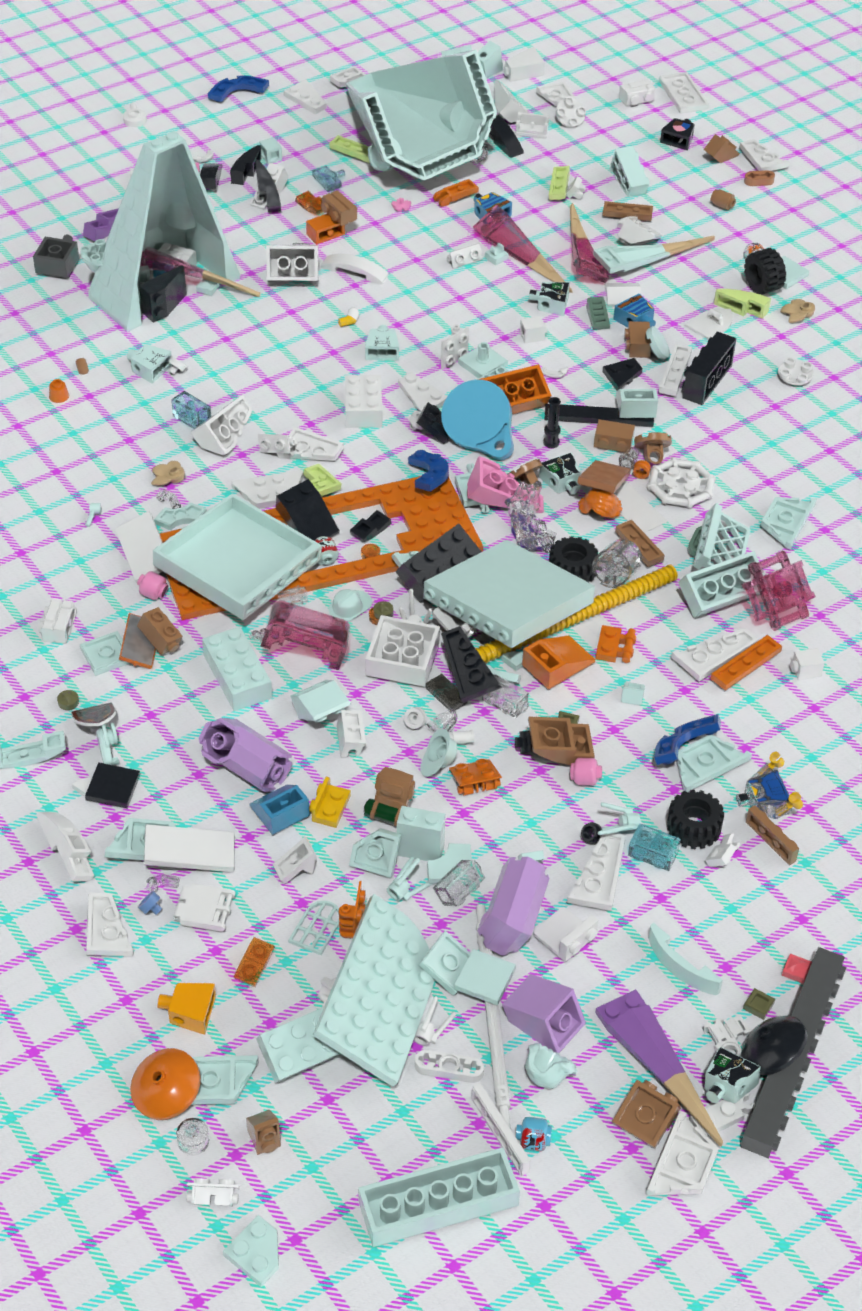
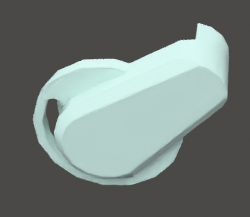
(104, 739)

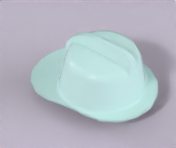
(349, 604)
(439, 754)

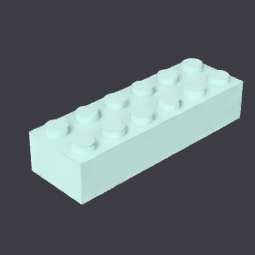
(438, 1196)

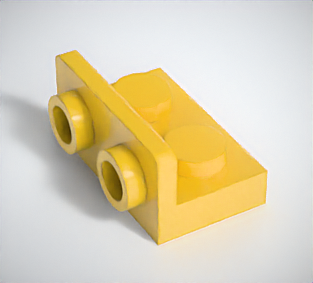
(329, 804)

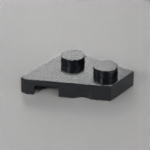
(622, 372)
(431, 421)

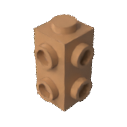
(160, 631)

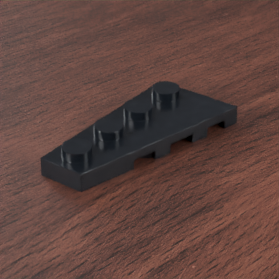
(469, 669)

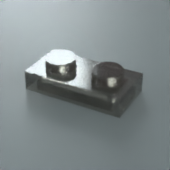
(445, 692)

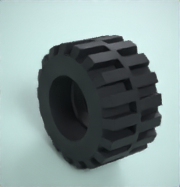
(765, 271)
(574, 556)
(698, 806)

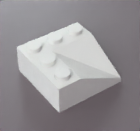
(402, 650)

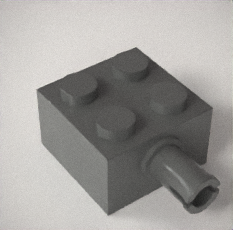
(56, 256)

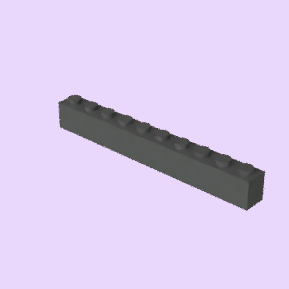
(778, 1089)

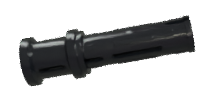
(552, 428)

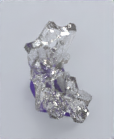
(526, 527)

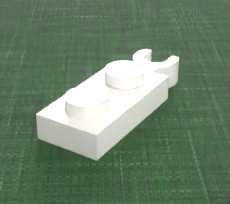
(726, 1114)

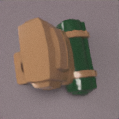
(393, 791)

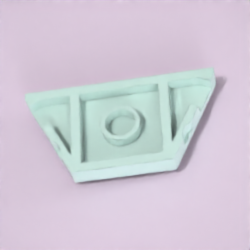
(786, 518)
(707, 760)
(130, 840)
(223, 1078)

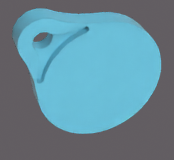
(479, 418)

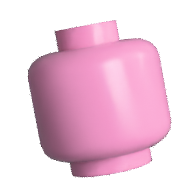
(152, 585)
(585, 771)

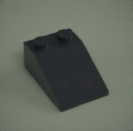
(162, 293)
(306, 511)

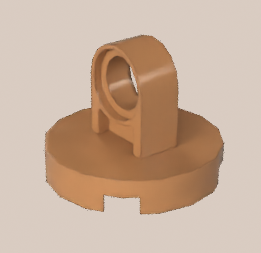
(653, 444)
(526, 472)

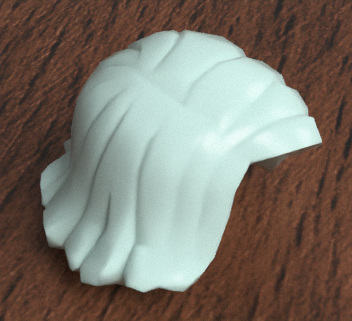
(547, 1067)

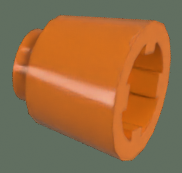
(58, 391)

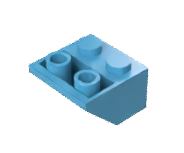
(281, 808)

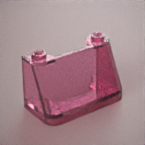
(307, 629)

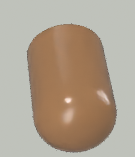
(82, 366)

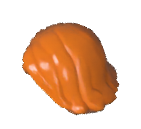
(601, 502)

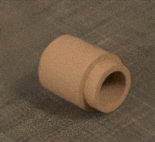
(723, 199)

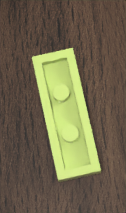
(350, 148)
(559, 183)

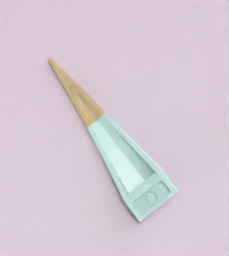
(630, 257)

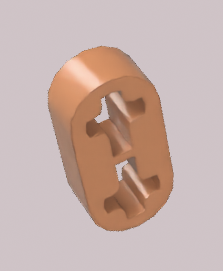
(759, 178)

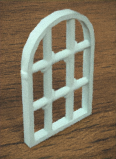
(309, 930)

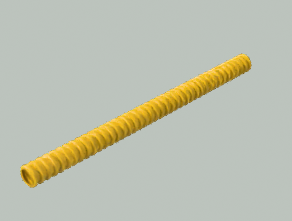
(600, 604)

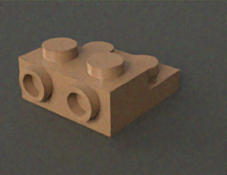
(647, 1113)

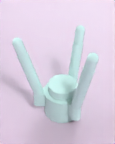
(627, 821)
(400, 887)

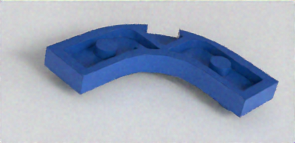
(226, 86)
(437, 469)
(668, 746)

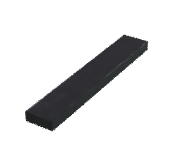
(592, 414)

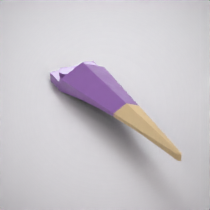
(639, 1031)

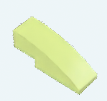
(742, 302)

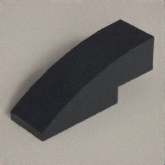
(505, 137)
(245, 165)
(211, 175)
(267, 188)

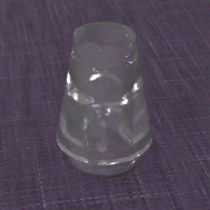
(629, 458)
(294, 595)

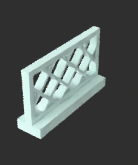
(710, 538)

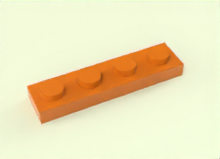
(746, 662)

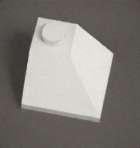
(636, 231)

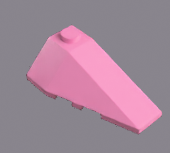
(492, 485)

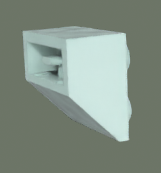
(637, 403)
(319, 701)

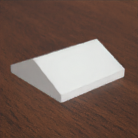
(620, 292)

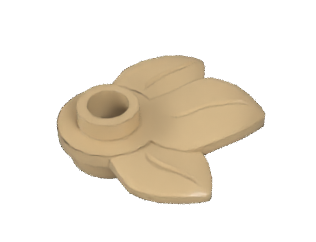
(798, 310)
(166, 473)

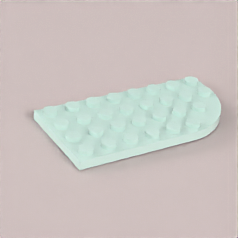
(378, 993)

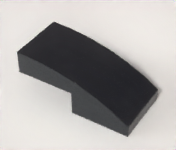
(371, 527)

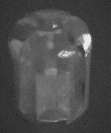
(617, 563)

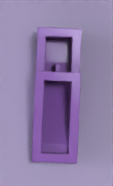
(101, 226)

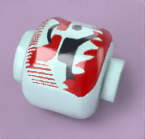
(329, 551)

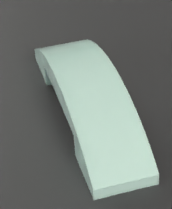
(33, 752)
(702, 979)

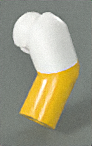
(351, 317)

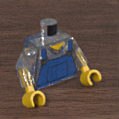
(768, 791)

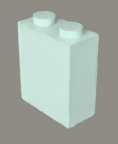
(421, 833)

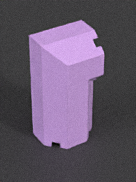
(245, 753)
(514, 905)

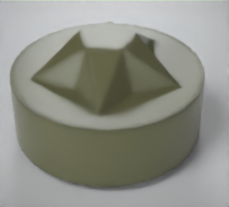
(382, 608)
(68, 700)

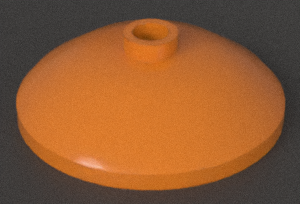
(174, 1089)

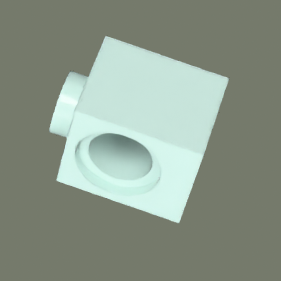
(271, 150)

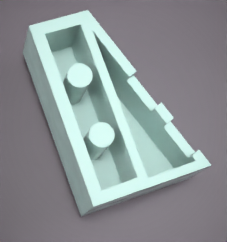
(629, 171)

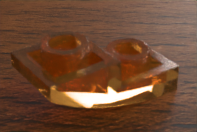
(310, 202)
(254, 961)

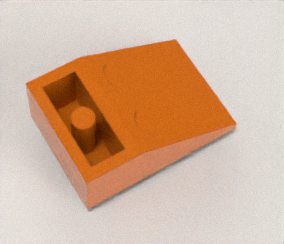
(555, 659)

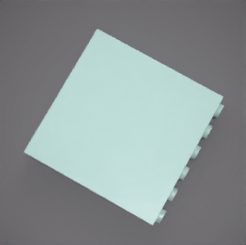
(237, 556)
(509, 593)

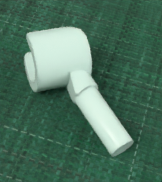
(94, 508)

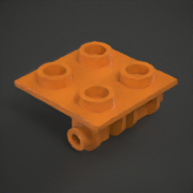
(473, 773)
(351, 915)

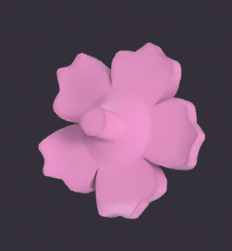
(401, 204)

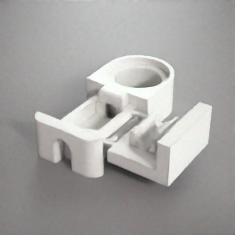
(727, 1032)

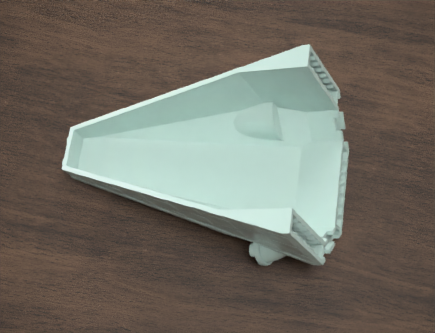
(425, 114)
(159, 207)

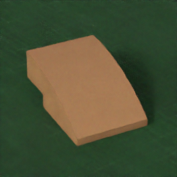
(560, 740)

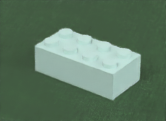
(718, 584)
(237, 668)
(293, 1047)

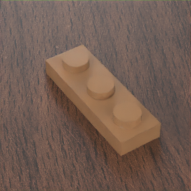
(622, 210)
(650, 552)
(772, 835)

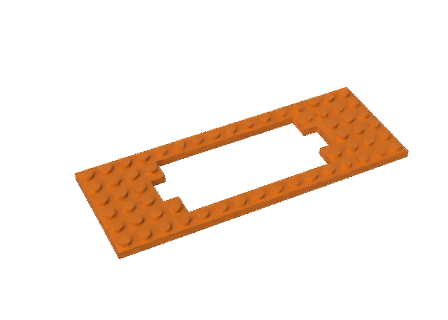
(424, 514)

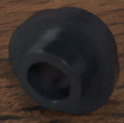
(587, 830)

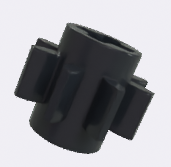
(524, 741)

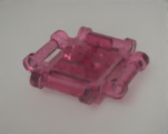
(779, 590)

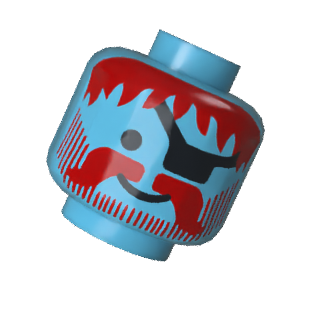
(534, 1134)

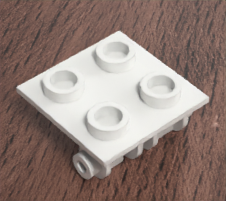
(454, 346)

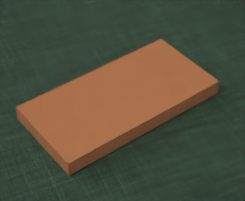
(604, 476)

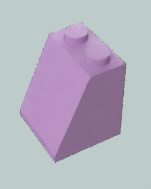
(545, 1012)

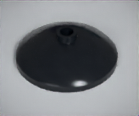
(775, 1044)

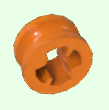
(641, 464)

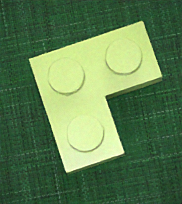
(322, 479)

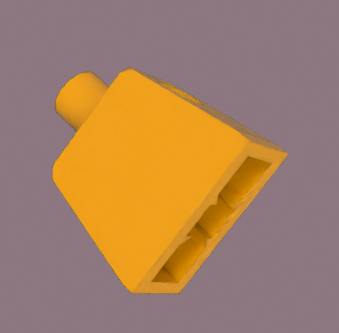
(190, 1005)

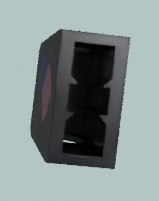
(678, 133)

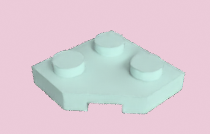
(377, 852)
(255, 1251)

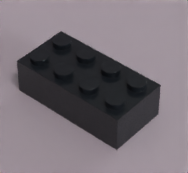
(708, 368)
(437, 557)

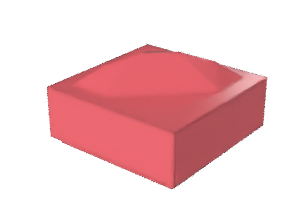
(796, 968)

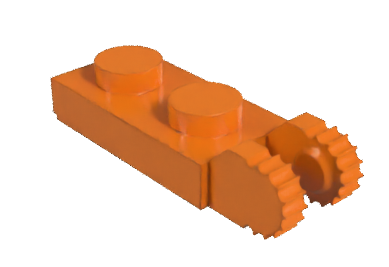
(455, 192)

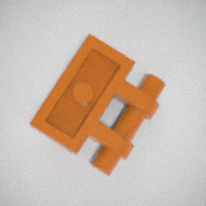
(609, 642)

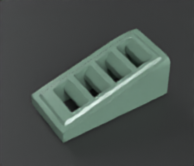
(597, 312)

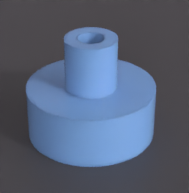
(150, 903)

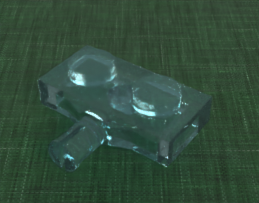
(328, 178)

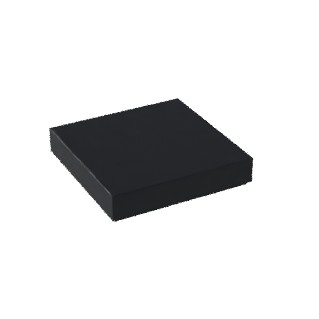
(112, 785)

